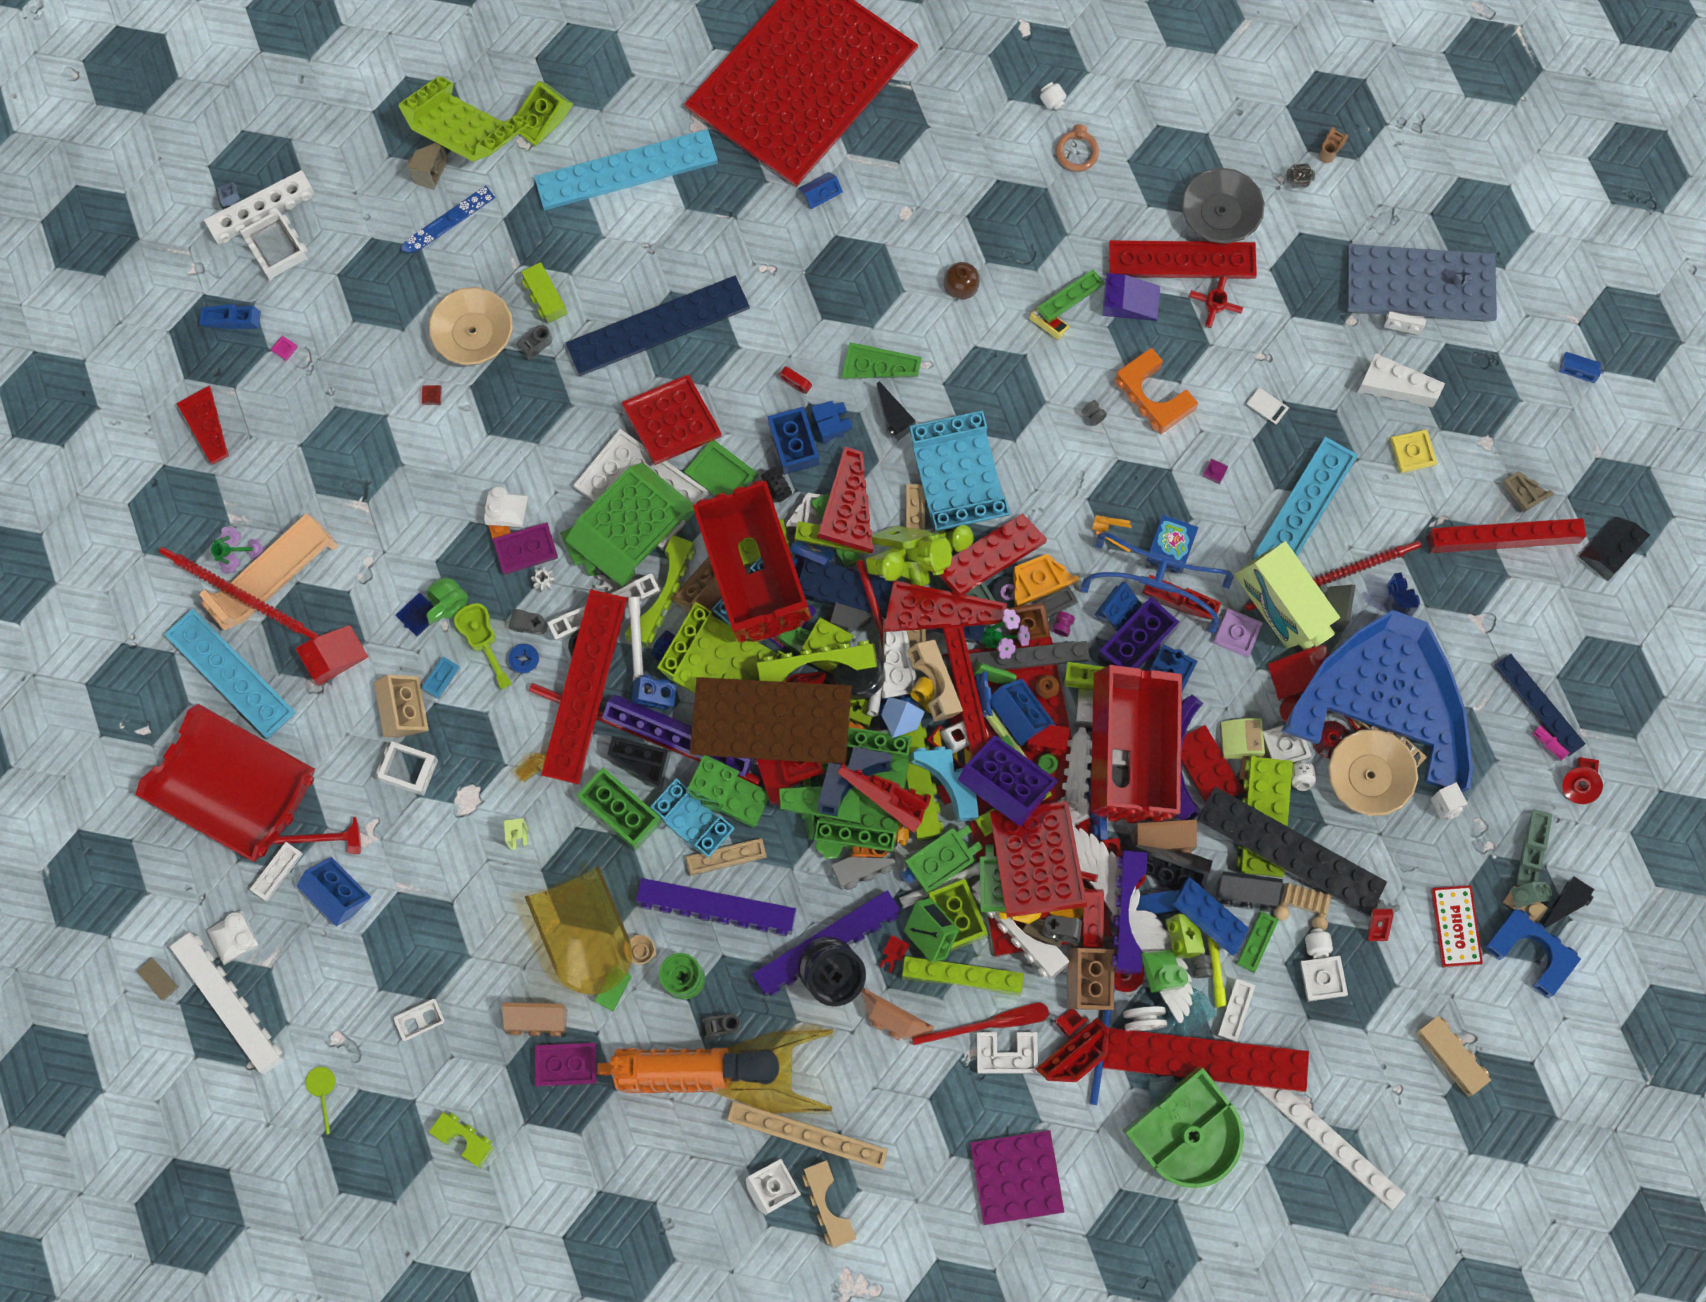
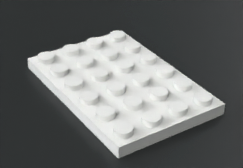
(625, 452)

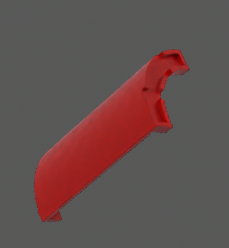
(227, 783)

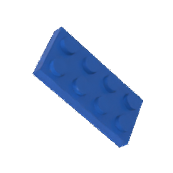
(1210, 916)

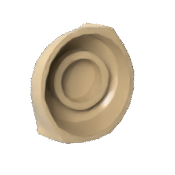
(642, 949)

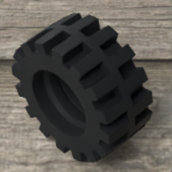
(777, 484)

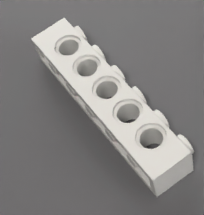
(263, 198)

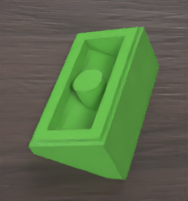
(995, 674)
(611, 998)

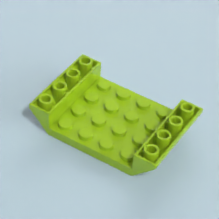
(456, 124)
(710, 650)

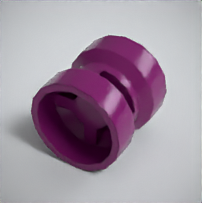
(1063, 622)

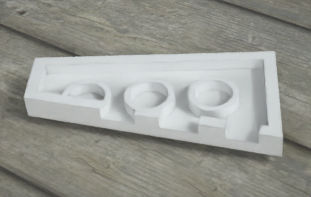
(899, 672)

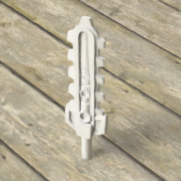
(1077, 774)

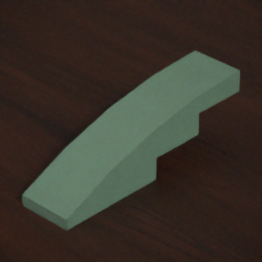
(1534, 847)

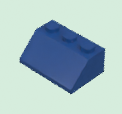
(1020, 711)
(333, 891)

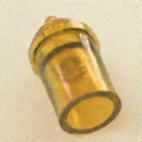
(531, 766)

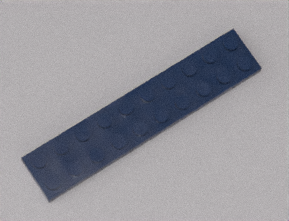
(657, 325)
(844, 585)

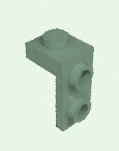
(1531, 894)

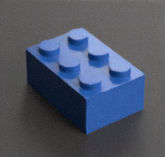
(793, 440)

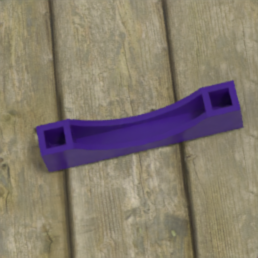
(1127, 953)

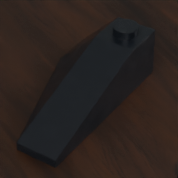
(1174, 867)

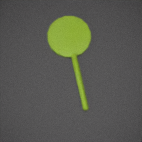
(320, 1083)

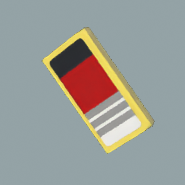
(1055, 328)

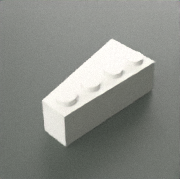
(1400, 383)

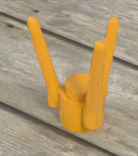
(1102, 524)

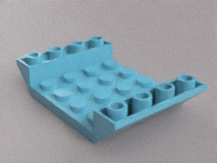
(958, 471)

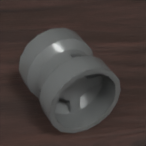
(1094, 412)
(1202, 966)

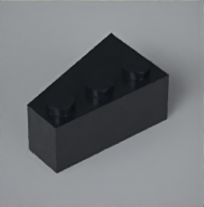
(643, 759)

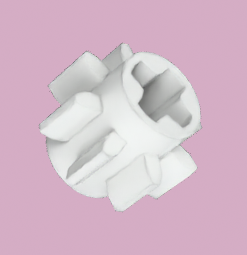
(539, 577)

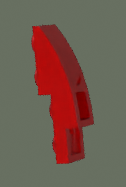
(1180, 602)

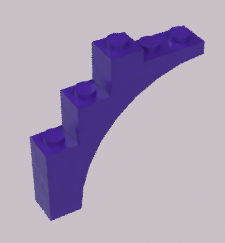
(1188, 807)

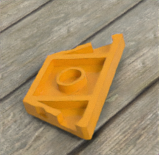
(1039, 578)

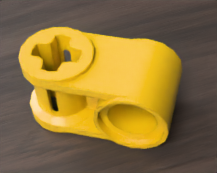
(923, 692)

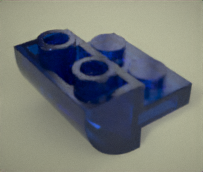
(1399, 598)

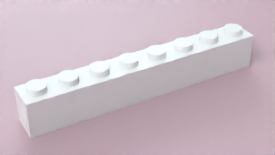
(226, 1002)

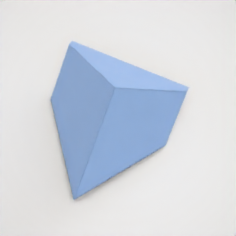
(901, 716)

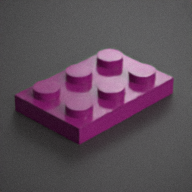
(525, 548)
(565, 1064)

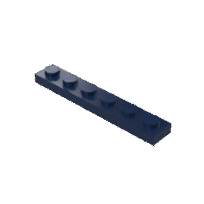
(1539, 704)

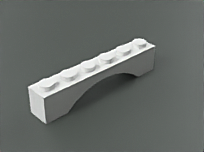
(570, 622)
(1045, 956)

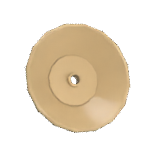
(469, 310)
(1382, 756)

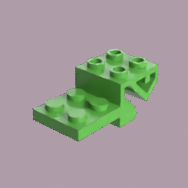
(726, 792)

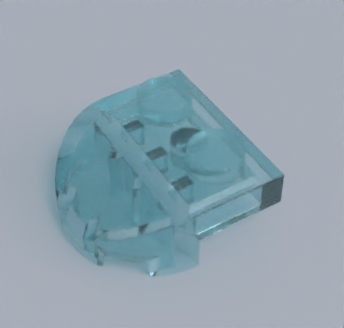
(1200, 1013)

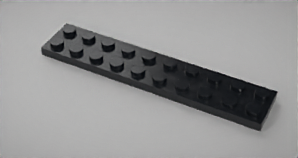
(1291, 851)

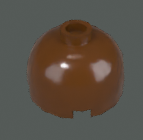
(961, 280)

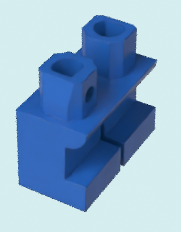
(827, 420)

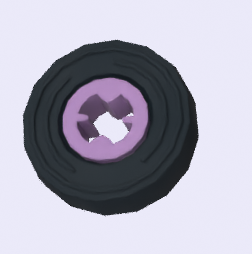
(1000, 588)

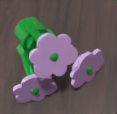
(222, 548)
(992, 637)

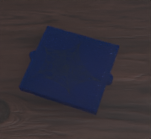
(414, 614)

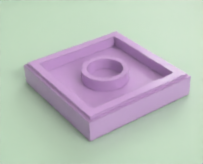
(1237, 632)

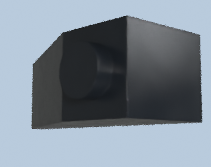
(895, 416)
(1572, 898)

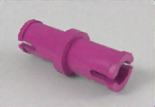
(1550, 743)

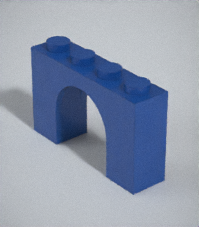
(1560, 959)

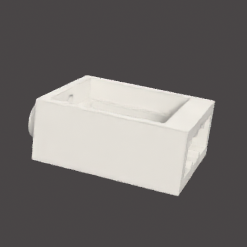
(425, 773)

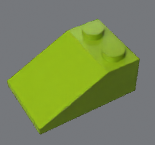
(544, 110)

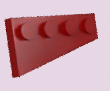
(204, 421)

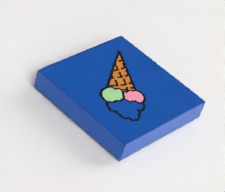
(813, 552)

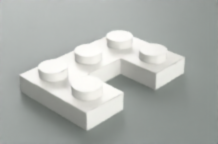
(1019, 1062)

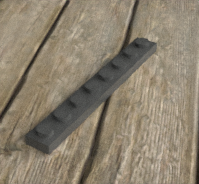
(1031, 656)

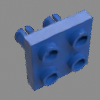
(1174, 662)

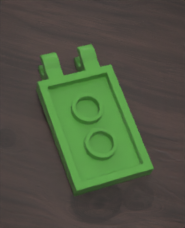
(942, 859)
(990, 882)

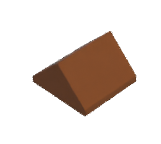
(1033, 617)

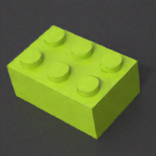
(961, 908)

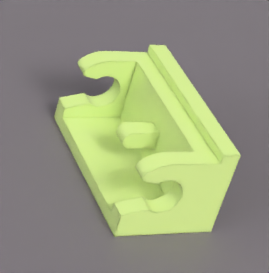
(515, 830)

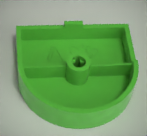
(1164, 1131)

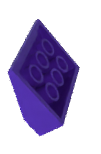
(1007, 780)

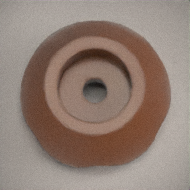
(1049, 692)

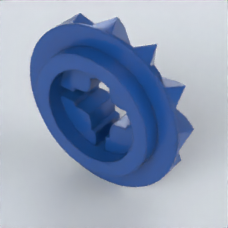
(518, 652)

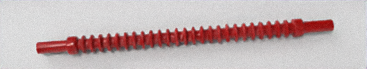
(1399, 551)
(181, 561)

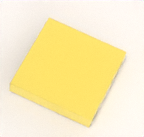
(1413, 451)

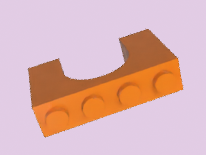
(1161, 415)

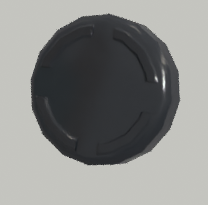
(863, 681)

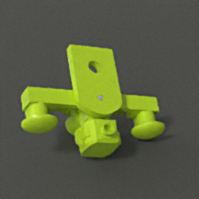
(924, 552)

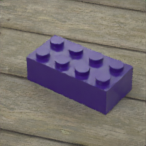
(1139, 636)

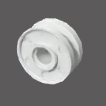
(1145, 1018)

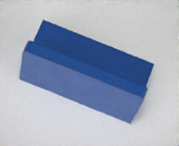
(821, 189)
(1580, 367)

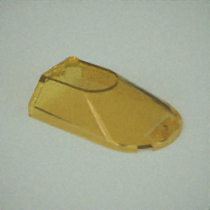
(583, 933)

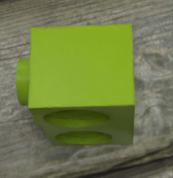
(1080, 675)

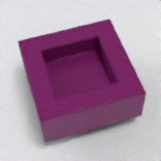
(1215, 471)

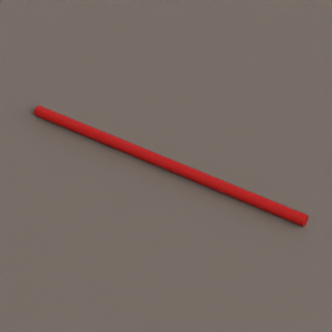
(556, 697)

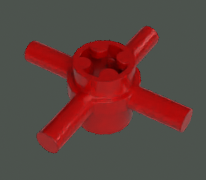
(1213, 307)

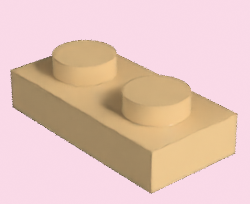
(1534, 910)

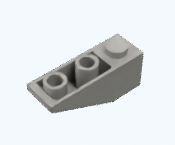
(856, 869)

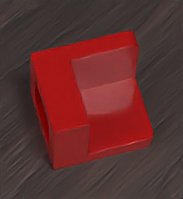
(1070, 1022)

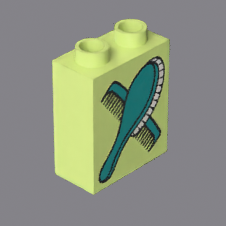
(1288, 598)

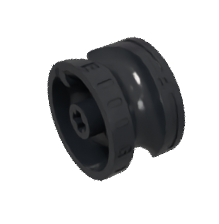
(831, 971)

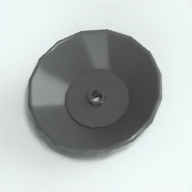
(1225, 191)

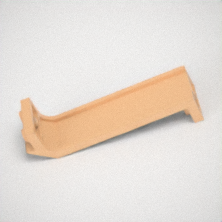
(270, 571)

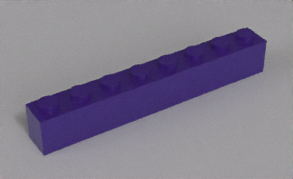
(661, 728)
(716, 906)
(849, 929)

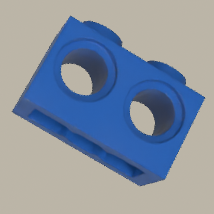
(653, 697)

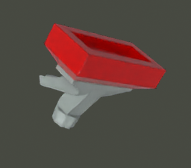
(1381, 921)

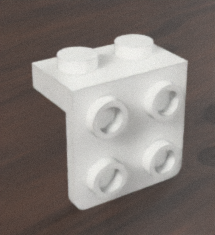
(1405, 323)

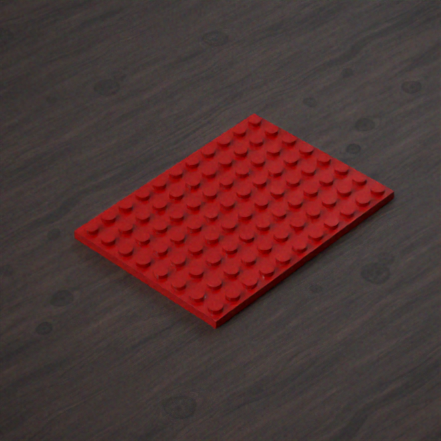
(800, 81)

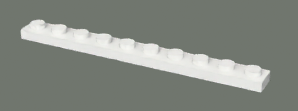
(1334, 1145)

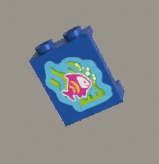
(1173, 540)

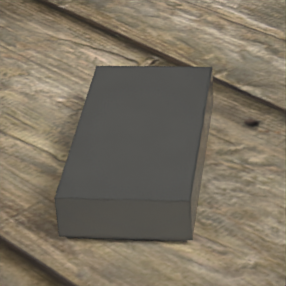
(1059, 601)

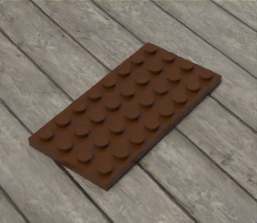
(771, 720)

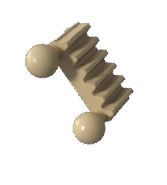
(1305, 900)

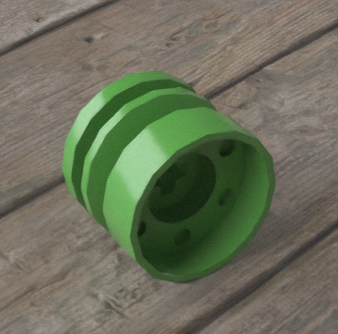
(671, 975)

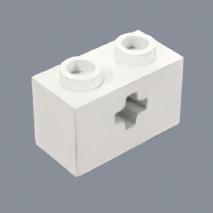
(1449, 802)

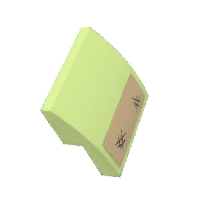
(1242, 738)

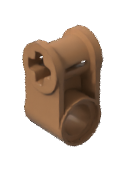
(1333, 143)

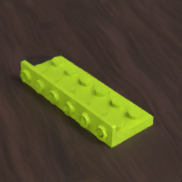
(1269, 792)

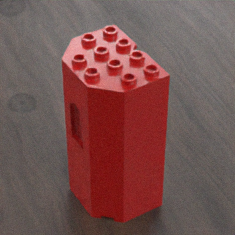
(765, 600)
(1142, 716)

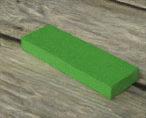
(1257, 942)

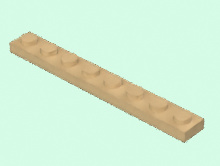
(807, 1135)

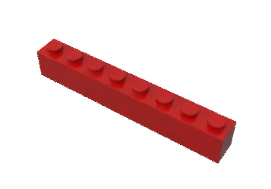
(1506, 535)

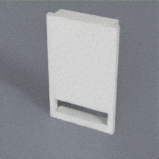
(1266, 405)

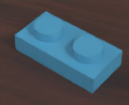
(440, 677)

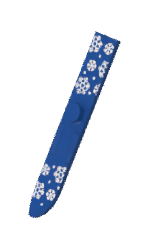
(448, 220)

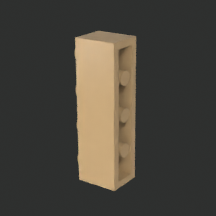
(1453, 1056)

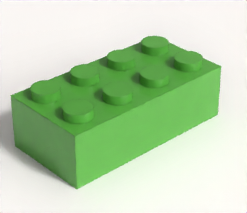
(619, 808)

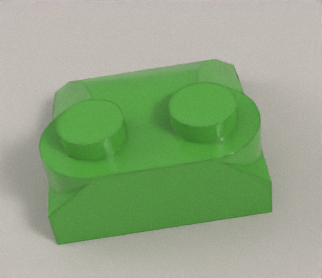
(1163, 971)

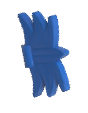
(984, 693)

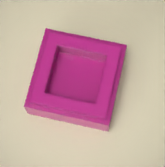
(284, 348)

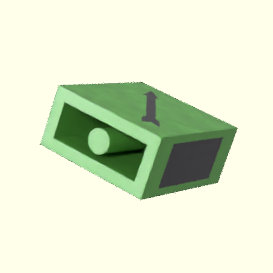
(931, 930)

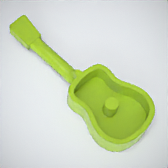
(475, 625)

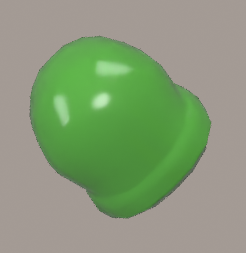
(447, 599)

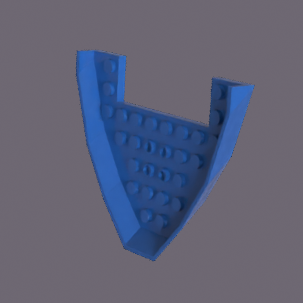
(1396, 681)

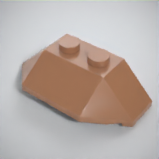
(892, 1018)

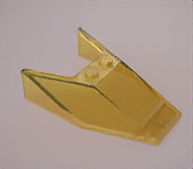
(778, 1095)

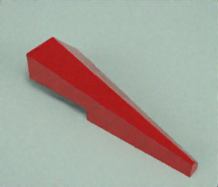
(900, 803)

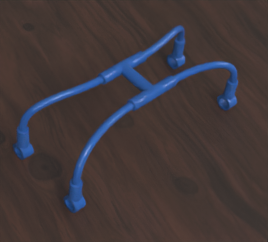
(1157, 582)

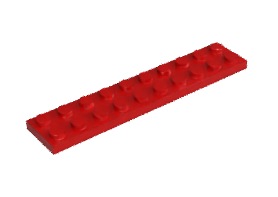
(584, 687)
(1220, 1059)

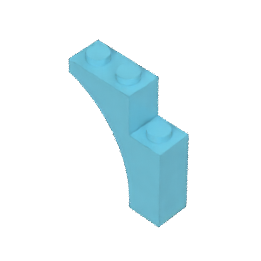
(941, 765)

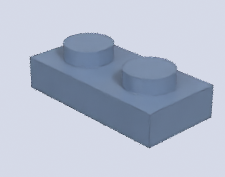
(228, 194)

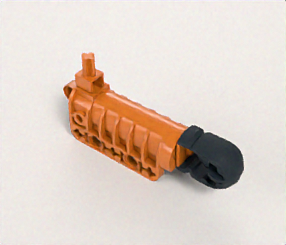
(687, 1069)

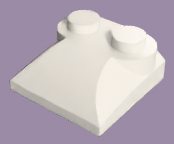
(505, 508)
(232, 937)
(772, 1187)

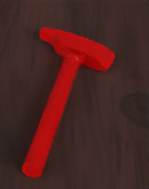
(352, 836)

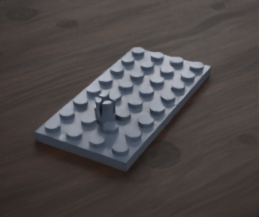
(1421, 282)

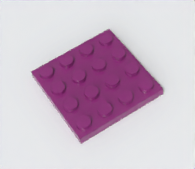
(1017, 1177)

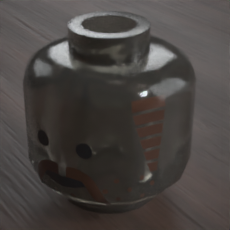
(1300, 175)

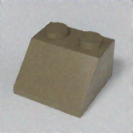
(427, 165)

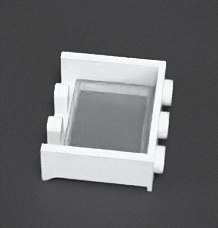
(274, 244)

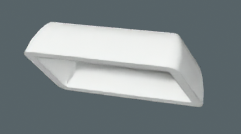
(949, 740)
(417, 1013)

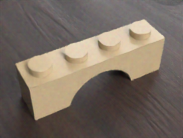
(927, 658)
(838, 1229)

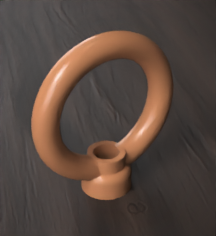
(1079, 133)

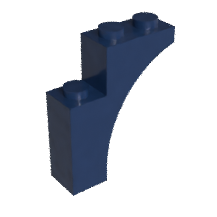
(837, 787)

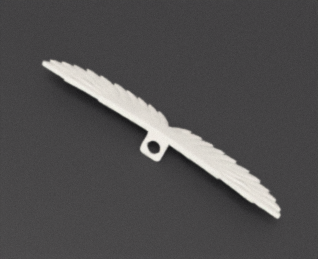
(1144, 927)

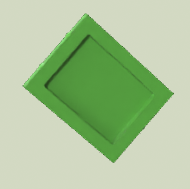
(719, 470)

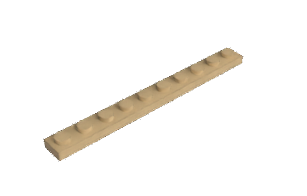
(915, 519)

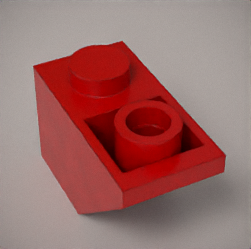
(1051, 739)

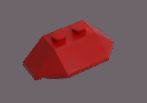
(1077, 1055)

